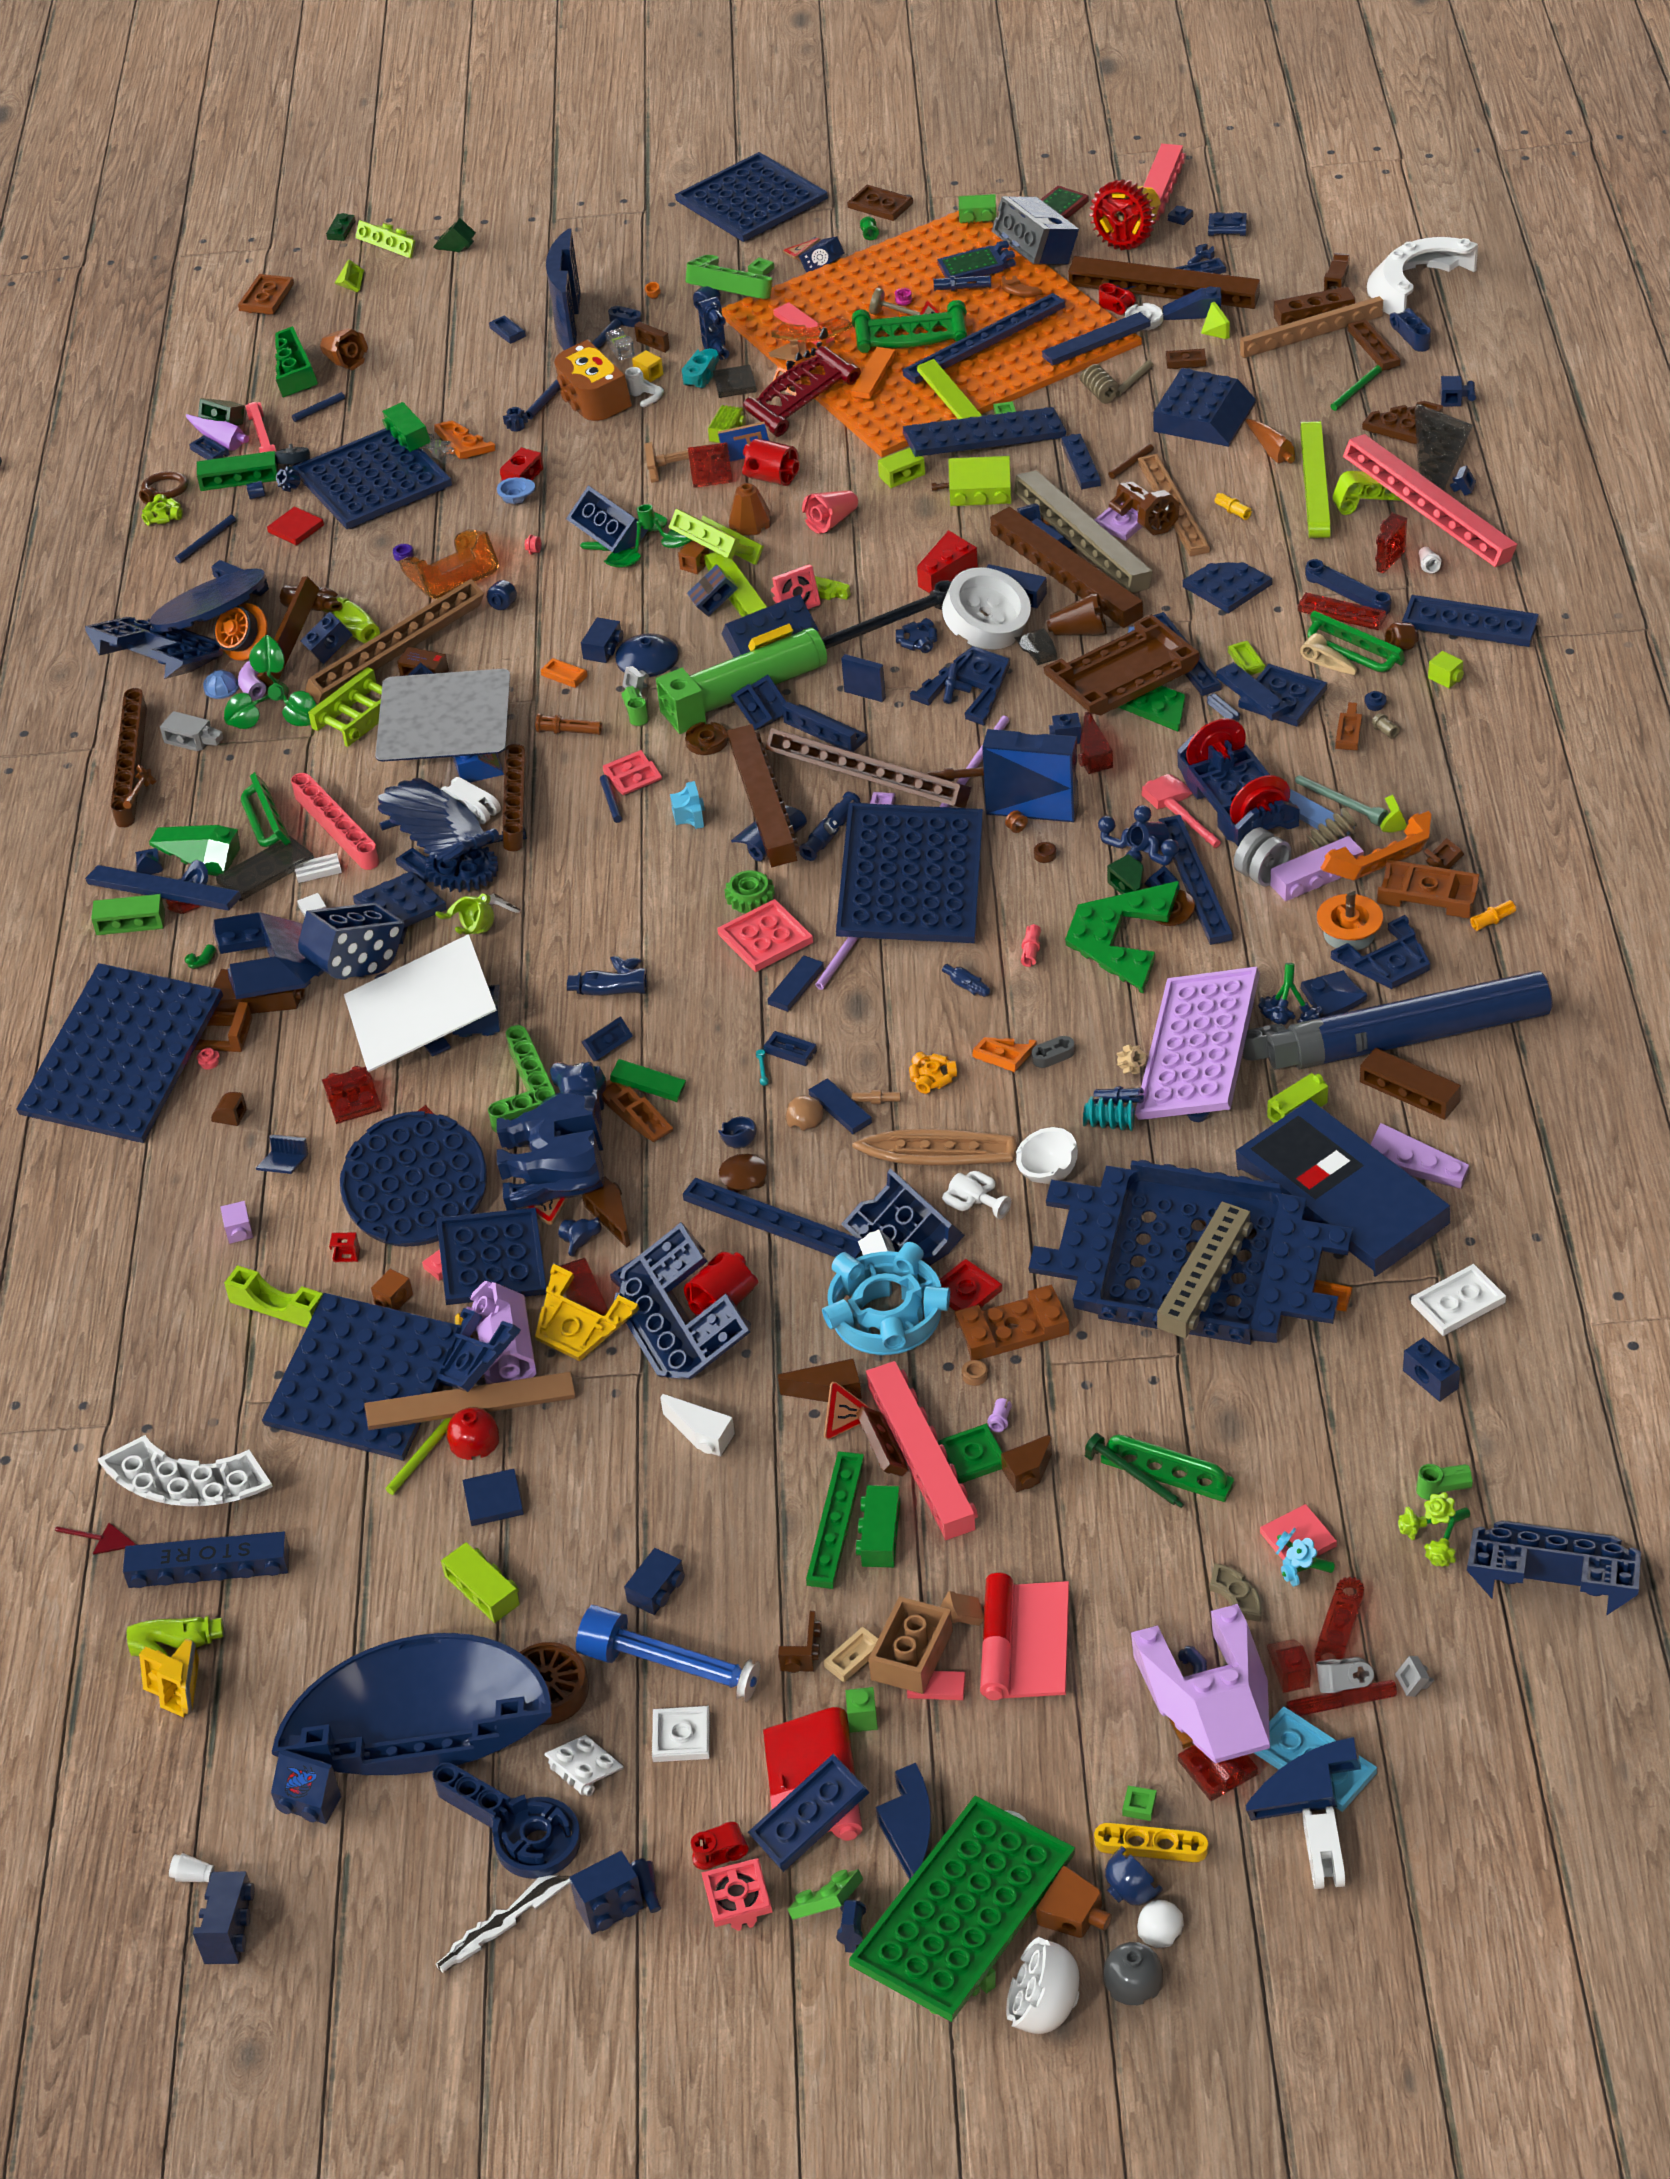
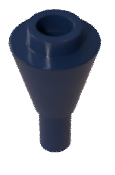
(646, 1879)

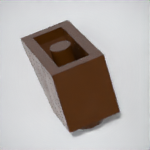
(1027, 1463)

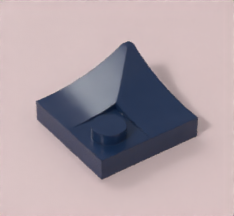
(1333, 993)

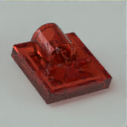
(710, 465)
(1216, 1778)

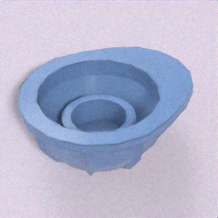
(515, 489)
(220, 684)

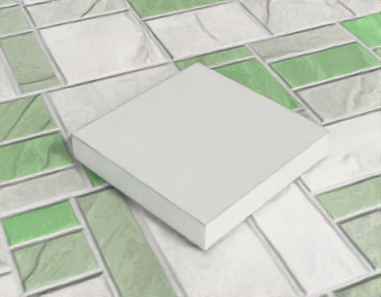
(681, 1734)

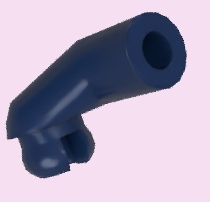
(1194, 1657)

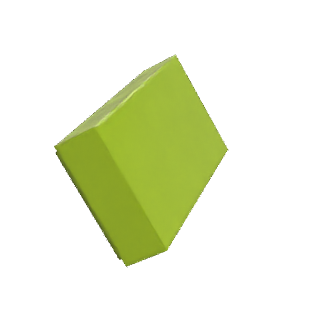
(1246, 657)

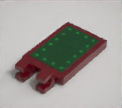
(1065, 201)

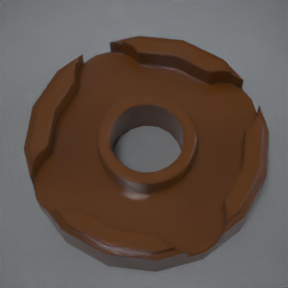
(712, 745)

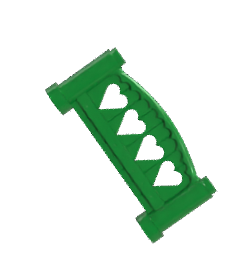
(867, 329)

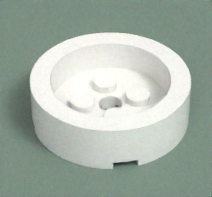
(994, 594)

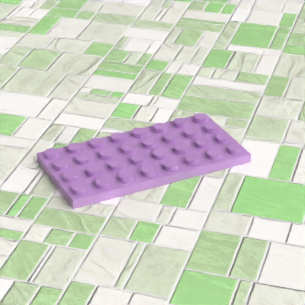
(1198, 1043)

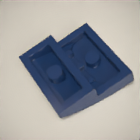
(760, 702)

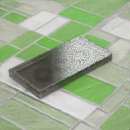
(265, 868)

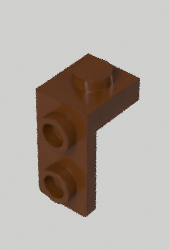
(802, 1657)

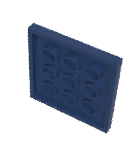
(491, 1248)

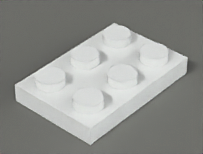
(1458, 1299)

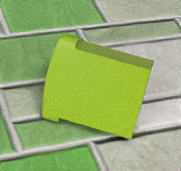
(1393, 821)

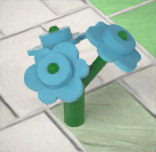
(1300, 1557)

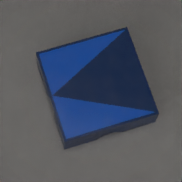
(1030, 775)

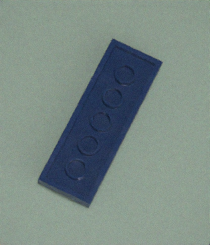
(1471, 620)

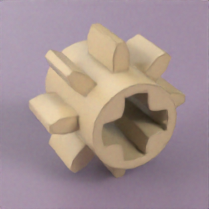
(1131, 1059)

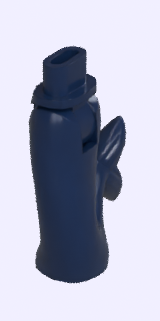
(606, 983)

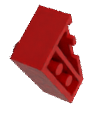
(946, 561)

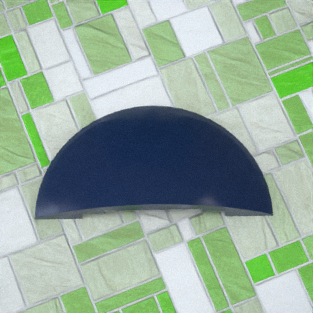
(417, 1706)

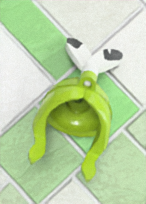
(476, 912)

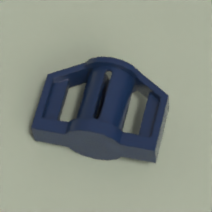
(850, 1931)

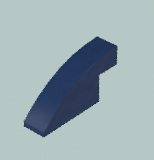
(1305, 1781)
(908, 1820)

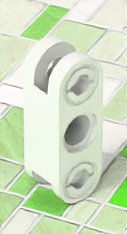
(475, 799)
(1323, 1847)

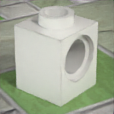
(876, 1242)

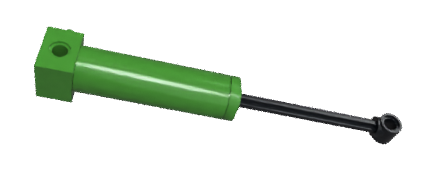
(688, 697)

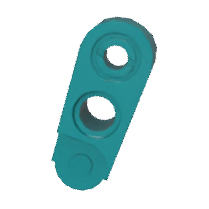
(700, 367)

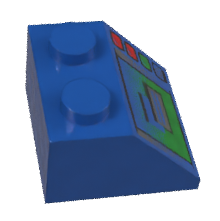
(478, 767)

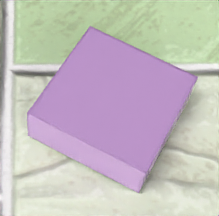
(883, 798)

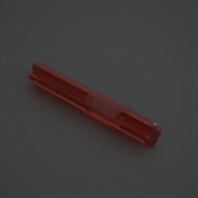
(1343, 1698)

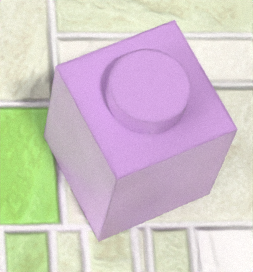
(236, 1222)

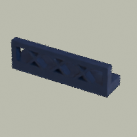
(823, 727)

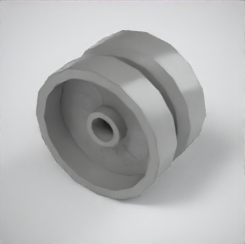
(1259, 853)

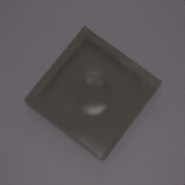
(734, 381)

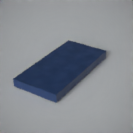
(808, 1812)

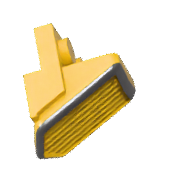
(171, 1677)

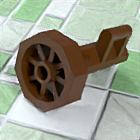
(1150, 507)

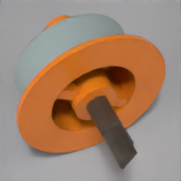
(1349, 920)

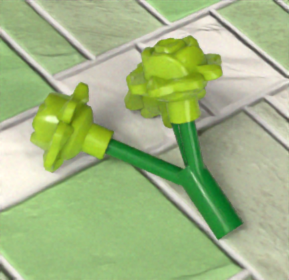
(1438, 1510)

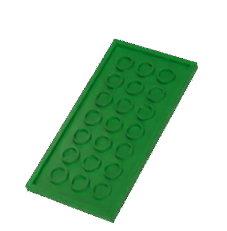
(962, 1908)

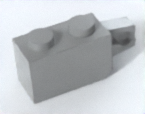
(189, 732)

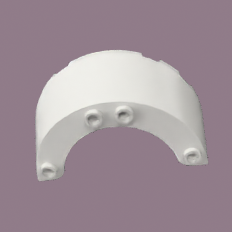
(1435, 252)

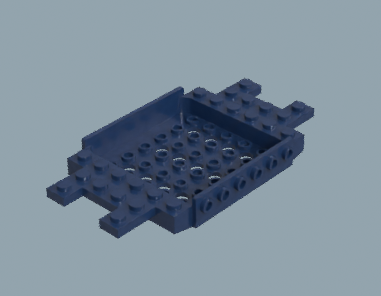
(1108, 1220)

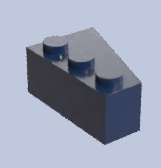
(224, 1918)

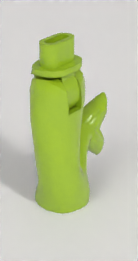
(356, 621)
(172, 1633)

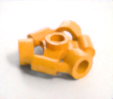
(928, 1068)

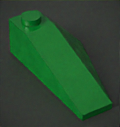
(210, 844)

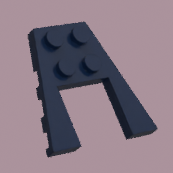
(977, 668)

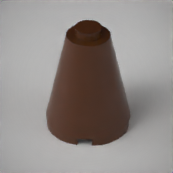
(1079, 618)

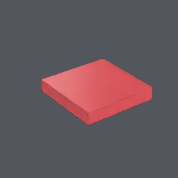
(1306, 1526)

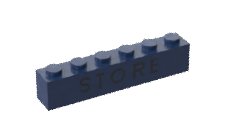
(206, 1559)

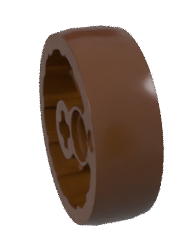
(558, 1677)

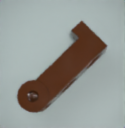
(1337, 271)

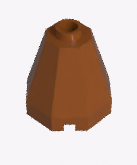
(345, 348)
(749, 511)

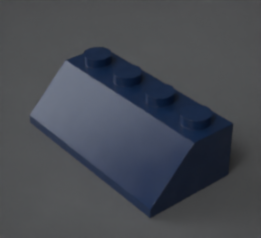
(605, 521)

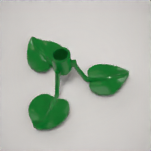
(653, 522)
(241, 710)

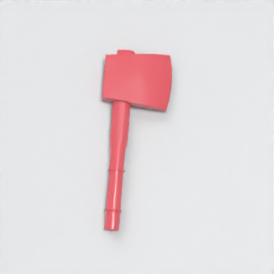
(1167, 792)

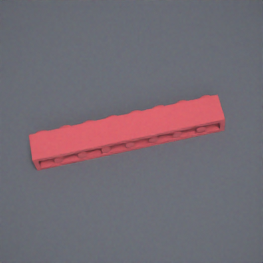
(921, 1451)

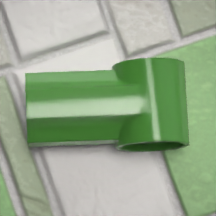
(635, 706)
(1435, 1479)

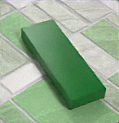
(647, 1080)

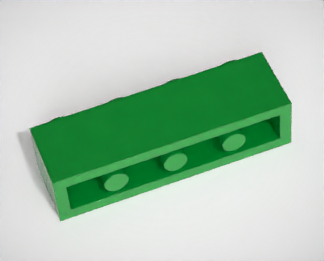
(236, 470)

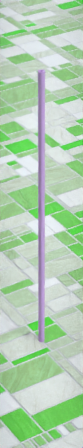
(850, 941)

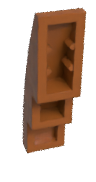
(636, 1111)

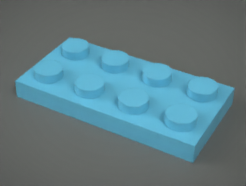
(1294, 1736)

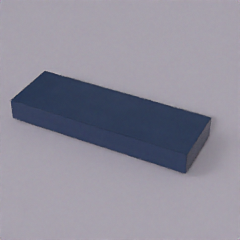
(795, 983)
(840, 1106)

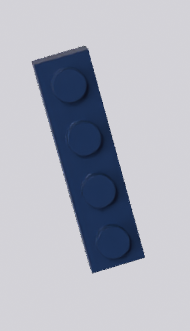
(1080, 461)

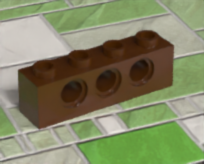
(1312, 304)

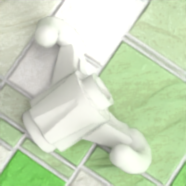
(638, 385)

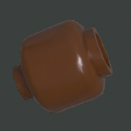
(1402, 635)

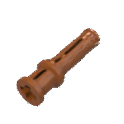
(558, 724)

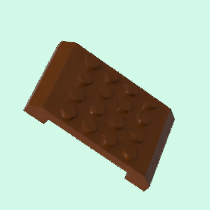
(1125, 667)

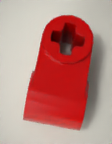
(1115, 298)
(720, 1844)

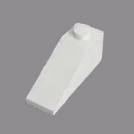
(701, 1426)

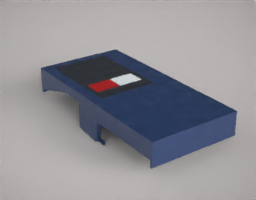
(1346, 1184)

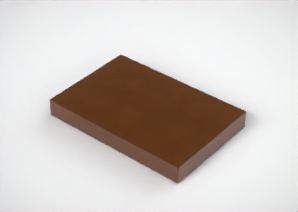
(880, 202)

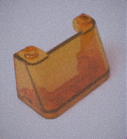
(473, 560)

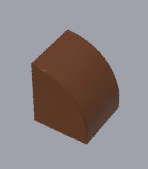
(230, 1109)

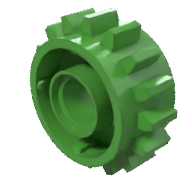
(749, 891)

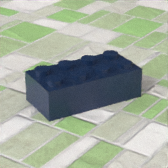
(741, 631)

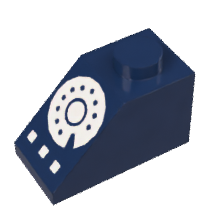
(821, 253)

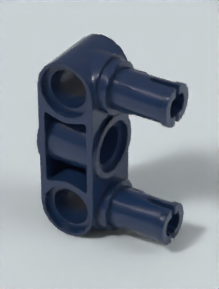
(712, 326)

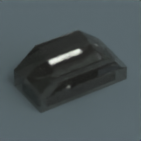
(1038, 645)

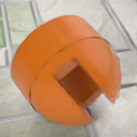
(652, 290)

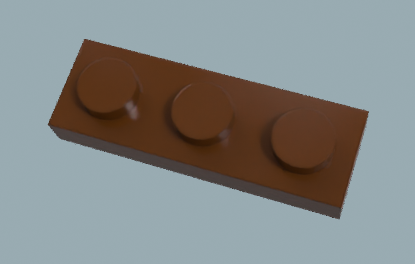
(882, 1441)

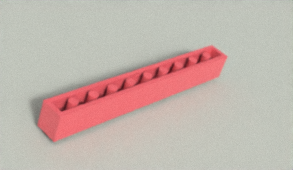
(1430, 500)

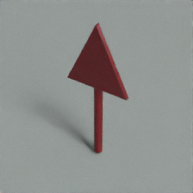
(109, 1541)

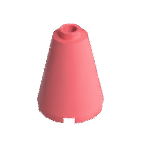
(828, 509)

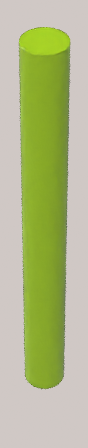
(418, 1457)

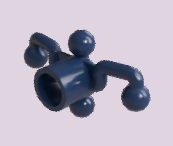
(1141, 836)

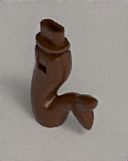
(324, 601)

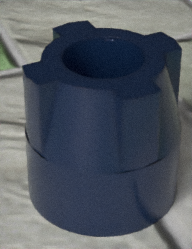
(255, 490)

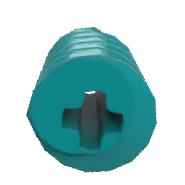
(1109, 1113)

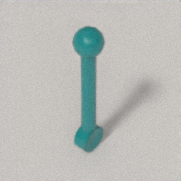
(760, 1054)

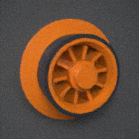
(240, 630)

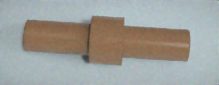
(876, 1096)

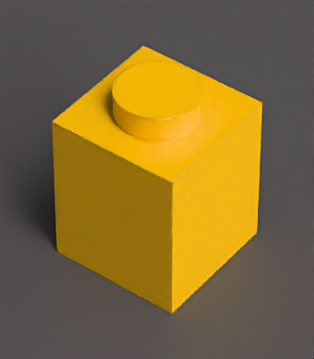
(649, 364)

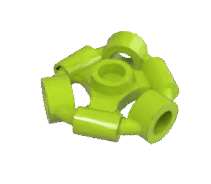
(161, 509)

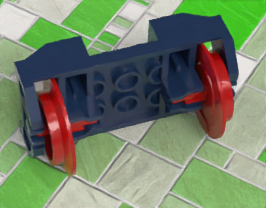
(1234, 781)

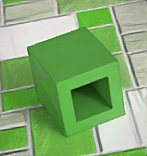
(861, 1709)

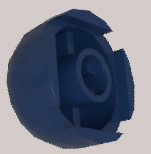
(1129, 1880)

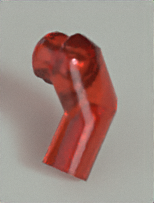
(180, 907)

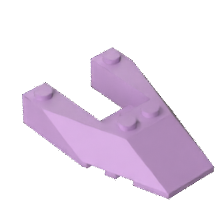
(1220, 1707)

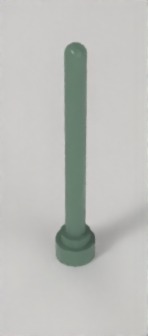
(1375, 814)

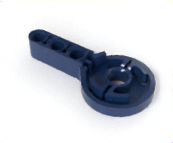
(513, 1824)

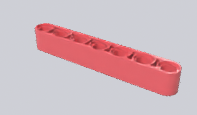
(335, 821)

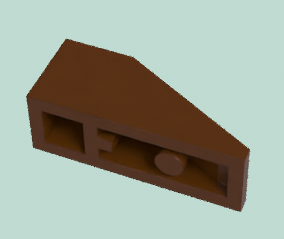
(608, 1207)
(815, 1381)

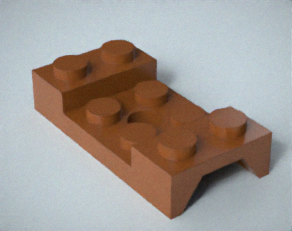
(1450, 887)
(1037, 1317)

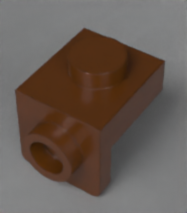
(1444, 855)

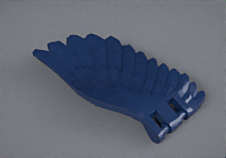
(434, 819)

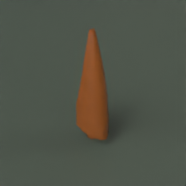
(1273, 442)

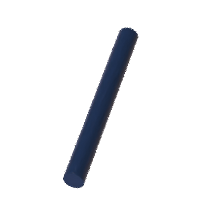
(205, 538)

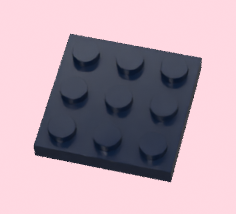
(1293, 688)
(404, 897)

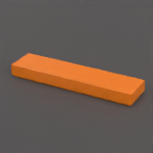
(873, 373)

